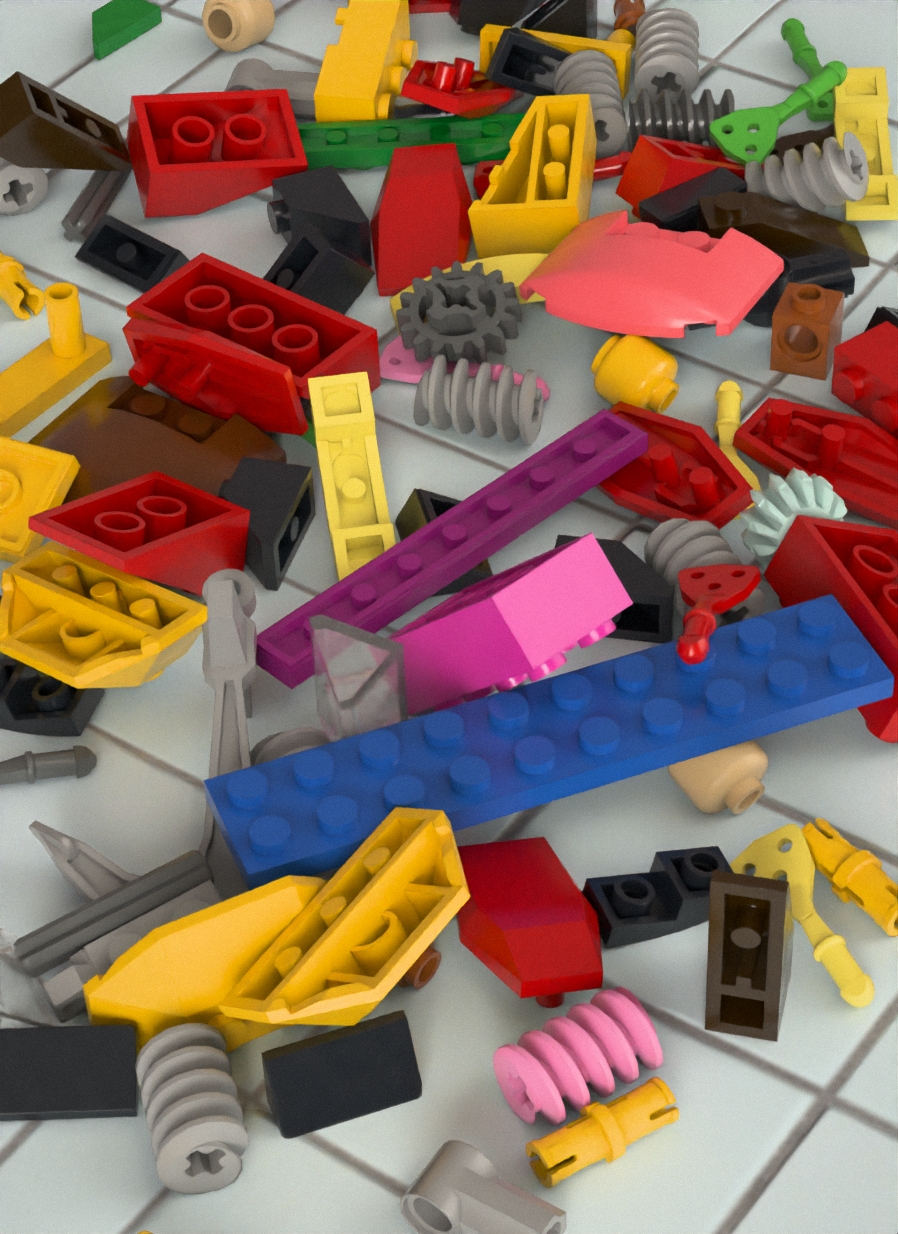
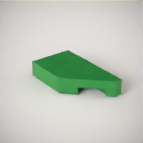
(121, 23)

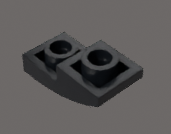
(43, 703)
(658, 901)

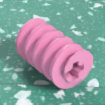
(576, 1053)

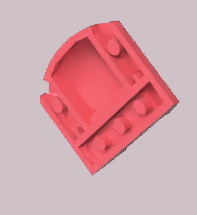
(652, 277)

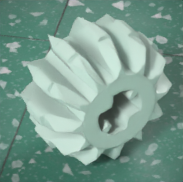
(779, 506)

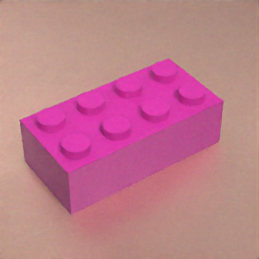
(511, 626)

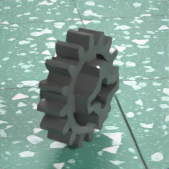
(459, 314)

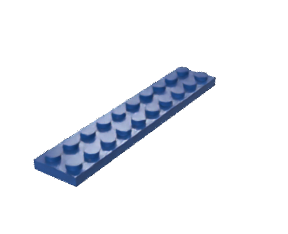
(547, 739)

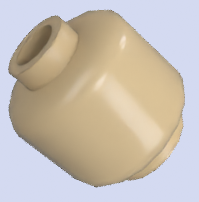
(238, 23)
(723, 778)

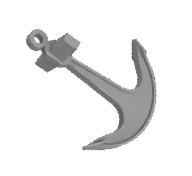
(230, 670)

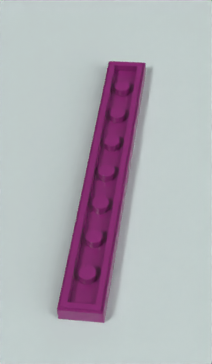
(455, 540)

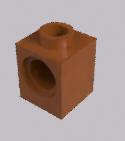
(806, 330)

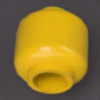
(635, 373)

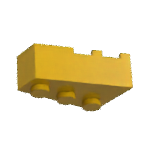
(368, 64)
(542, 182)

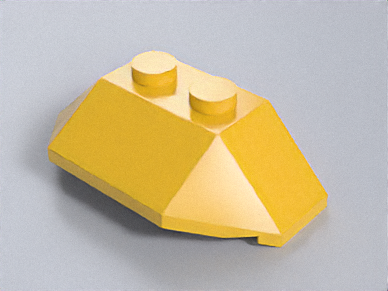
(92, 620)
(359, 928)
(194, 962)

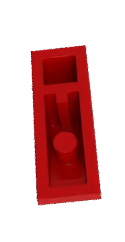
(665, 163)

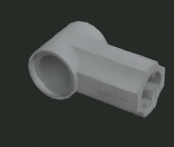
(258, 75)
(465, 1196)

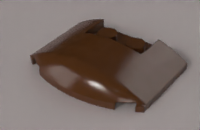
(129, 432)

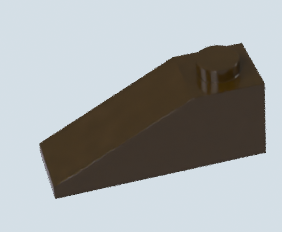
(54, 132)
(779, 226)
(748, 954)

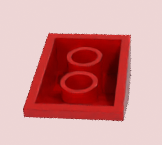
(210, 147)
(153, 530)

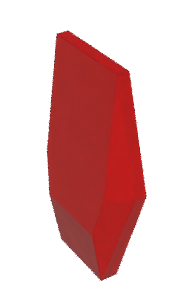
(457, 88)
(420, 216)
(215, 375)
(840, 447)
(678, 474)
(529, 920)

